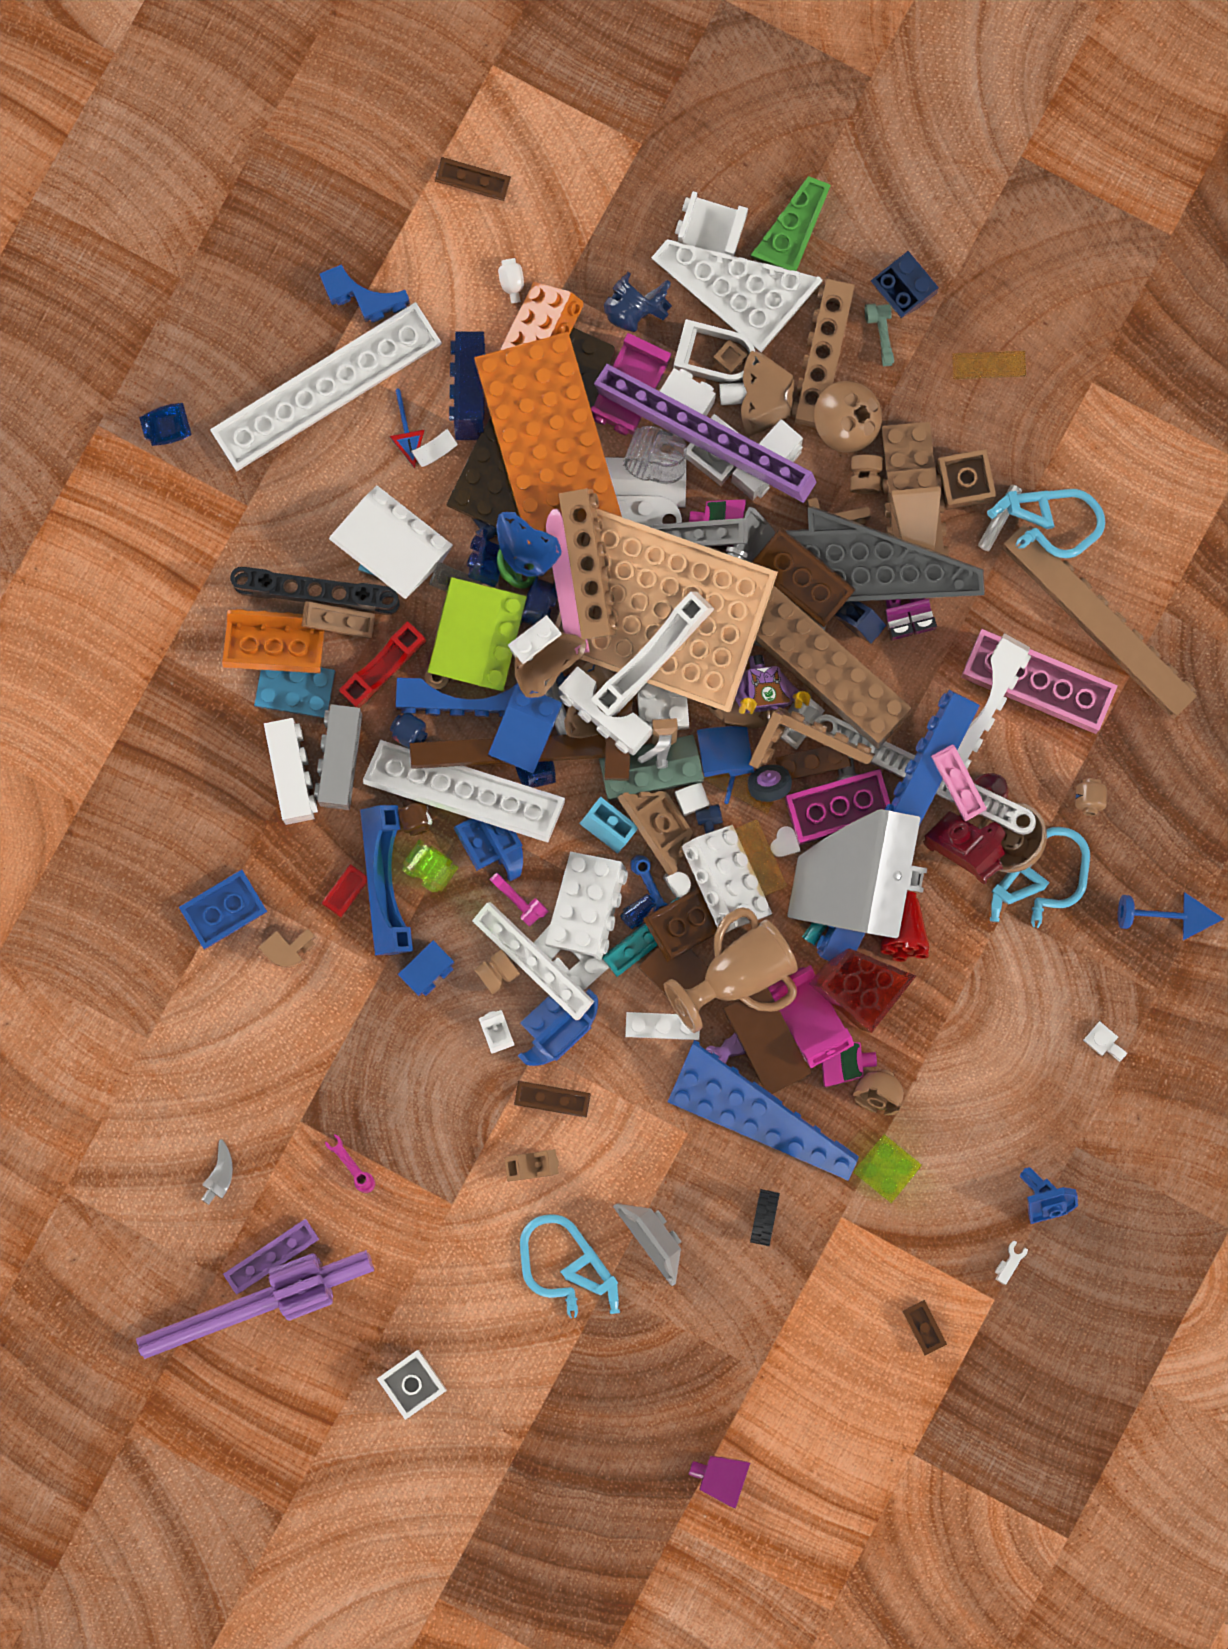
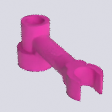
(531, 911)
(369, 1184)

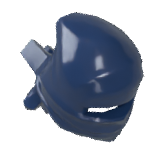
(629, 306)

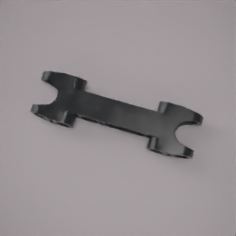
(276, 589)

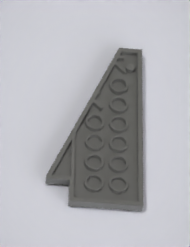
(883, 564)

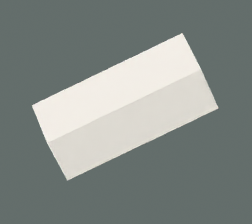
(628, 485)

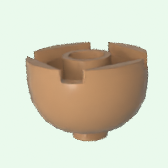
(879, 1091)

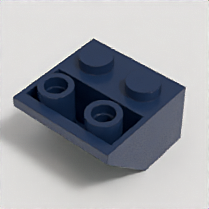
(905, 285)

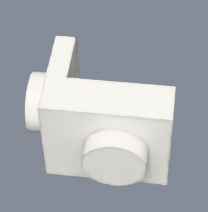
(496, 1031)

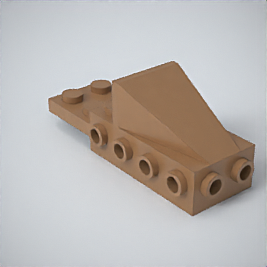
(913, 486)

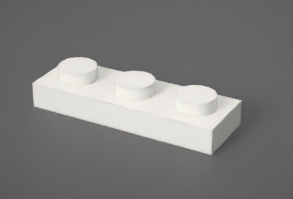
(657, 1026)

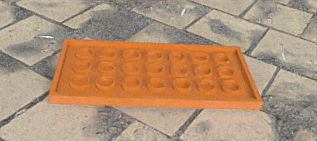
(544, 427)

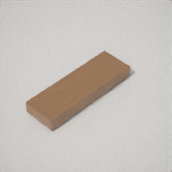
(338, 620)

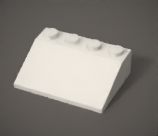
(391, 542)

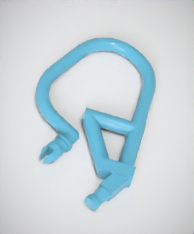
(1011, 503)
(1000, 894)
(569, 1272)

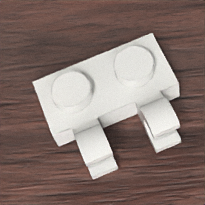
(585, 971)

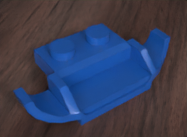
(491, 844)
(555, 1030)

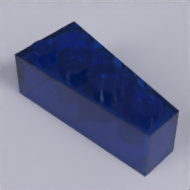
(467, 387)

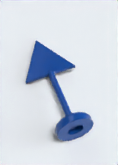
(1195, 915)

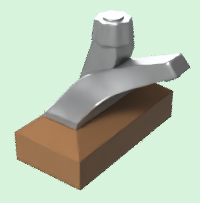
(663, 737)

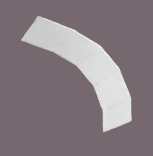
(435, 448)

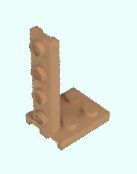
(815, 731)

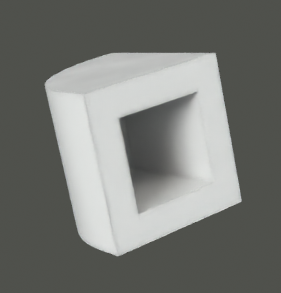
(692, 799)

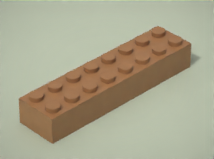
(830, 670)

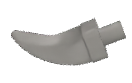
(221, 1177)

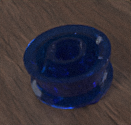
(539, 600)

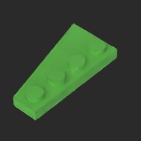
(790, 234)

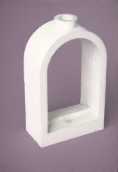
(686, 345)

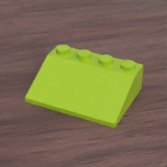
(476, 634)

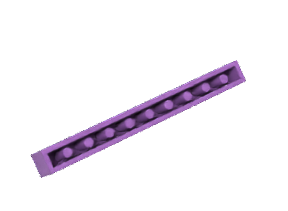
(705, 433)

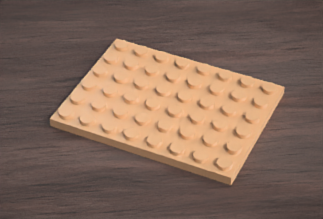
(649, 580)

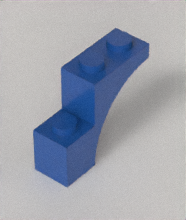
(371, 304)

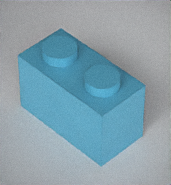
(609, 825)

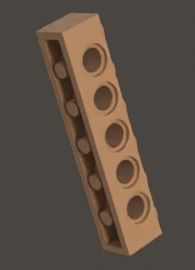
(841, 294)
(570, 505)

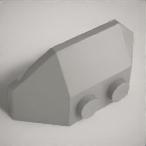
(653, 1237)

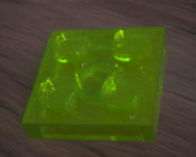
(887, 1168)

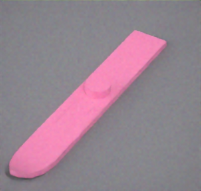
(563, 578)

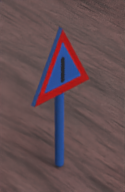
(409, 440)

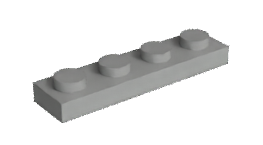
(709, 532)

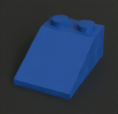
(525, 729)

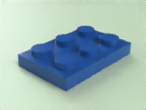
(223, 909)

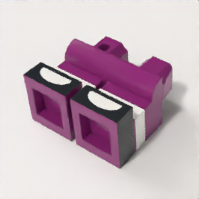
(898, 619)

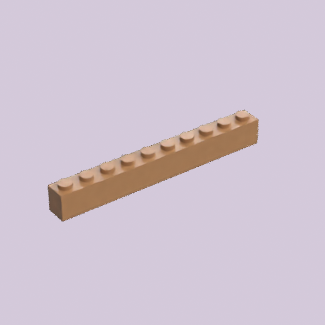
(1102, 624)

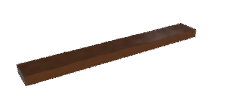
(477, 750)

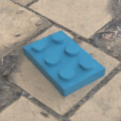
(295, 691)

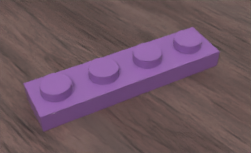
(271, 1256)

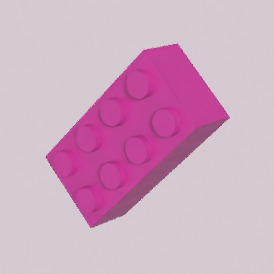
(832, 806)

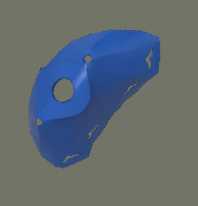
(514, 543)

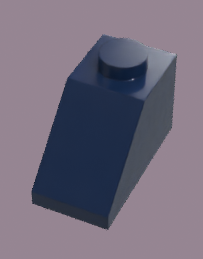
(861, 620)

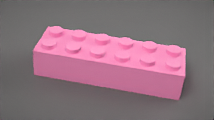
(1046, 685)

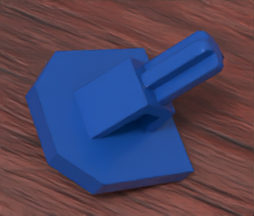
(1047, 1200)

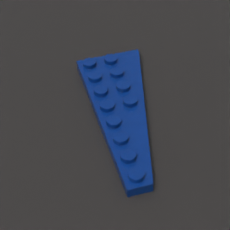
(729, 1099)

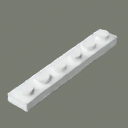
(533, 961)

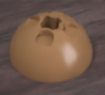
(839, 422)
(1031, 846)

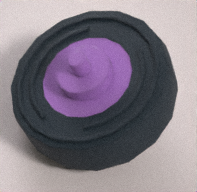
(769, 783)

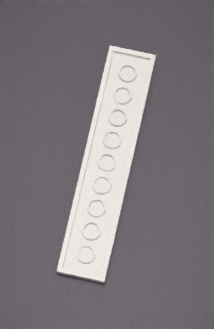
(326, 386)

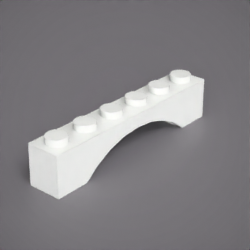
(653, 655)
(1005, 662)

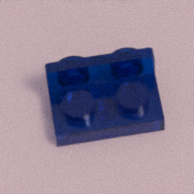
(483, 560)

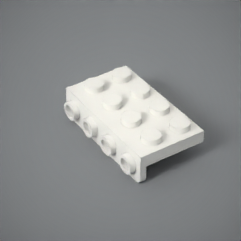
(725, 876)
(587, 905)

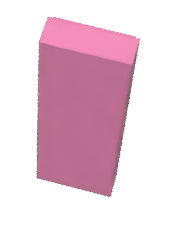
(959, 782)

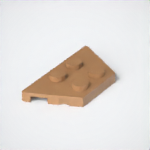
(659, 825)

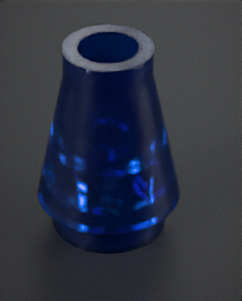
(635, 912)

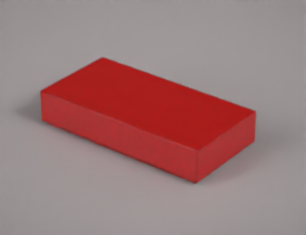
(345, 891)

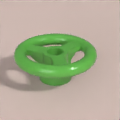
(510, 575)

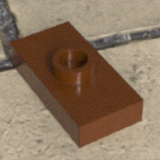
(924, 1327)

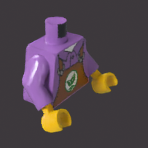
(767, 689)

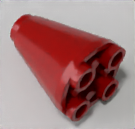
(912, 935)

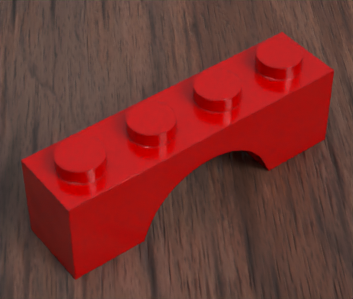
(383, 666)

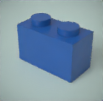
(426, 969)

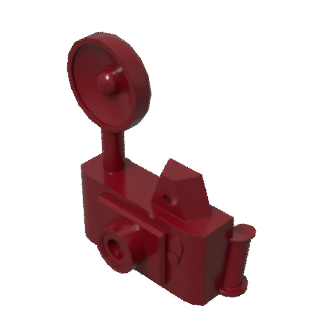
(968, 845)

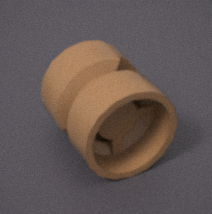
(868, 466)
(496, 971)

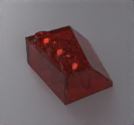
(861, 987)

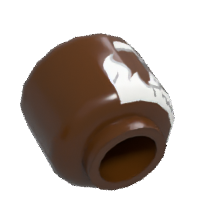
(414, 817)

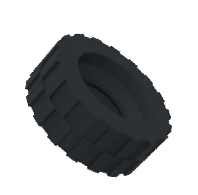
(764, 1217)

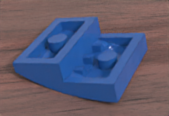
(725, 750)

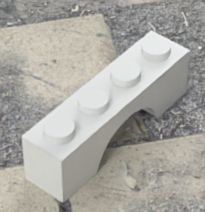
(628, 731)

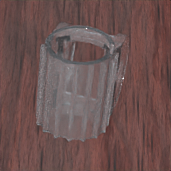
(651, 451)

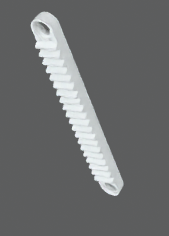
(896, 759)

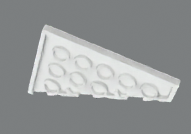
(744, 293)

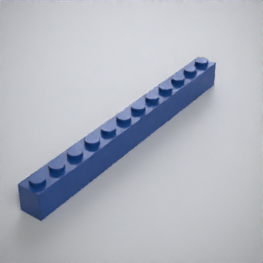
(915, 791)

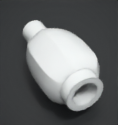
(511, 278)

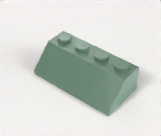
(682, 770)

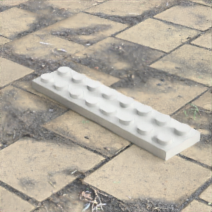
(466, 792)

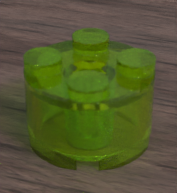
(429, 866)

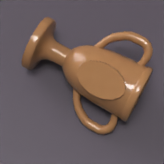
(739, 971)

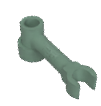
(879, 315)

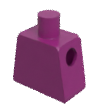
(721, 1478)

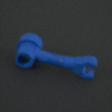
(647, 879)

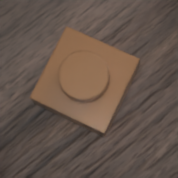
(730, 356)

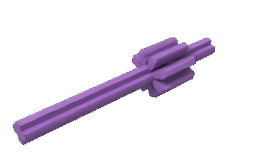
(295, 1289)

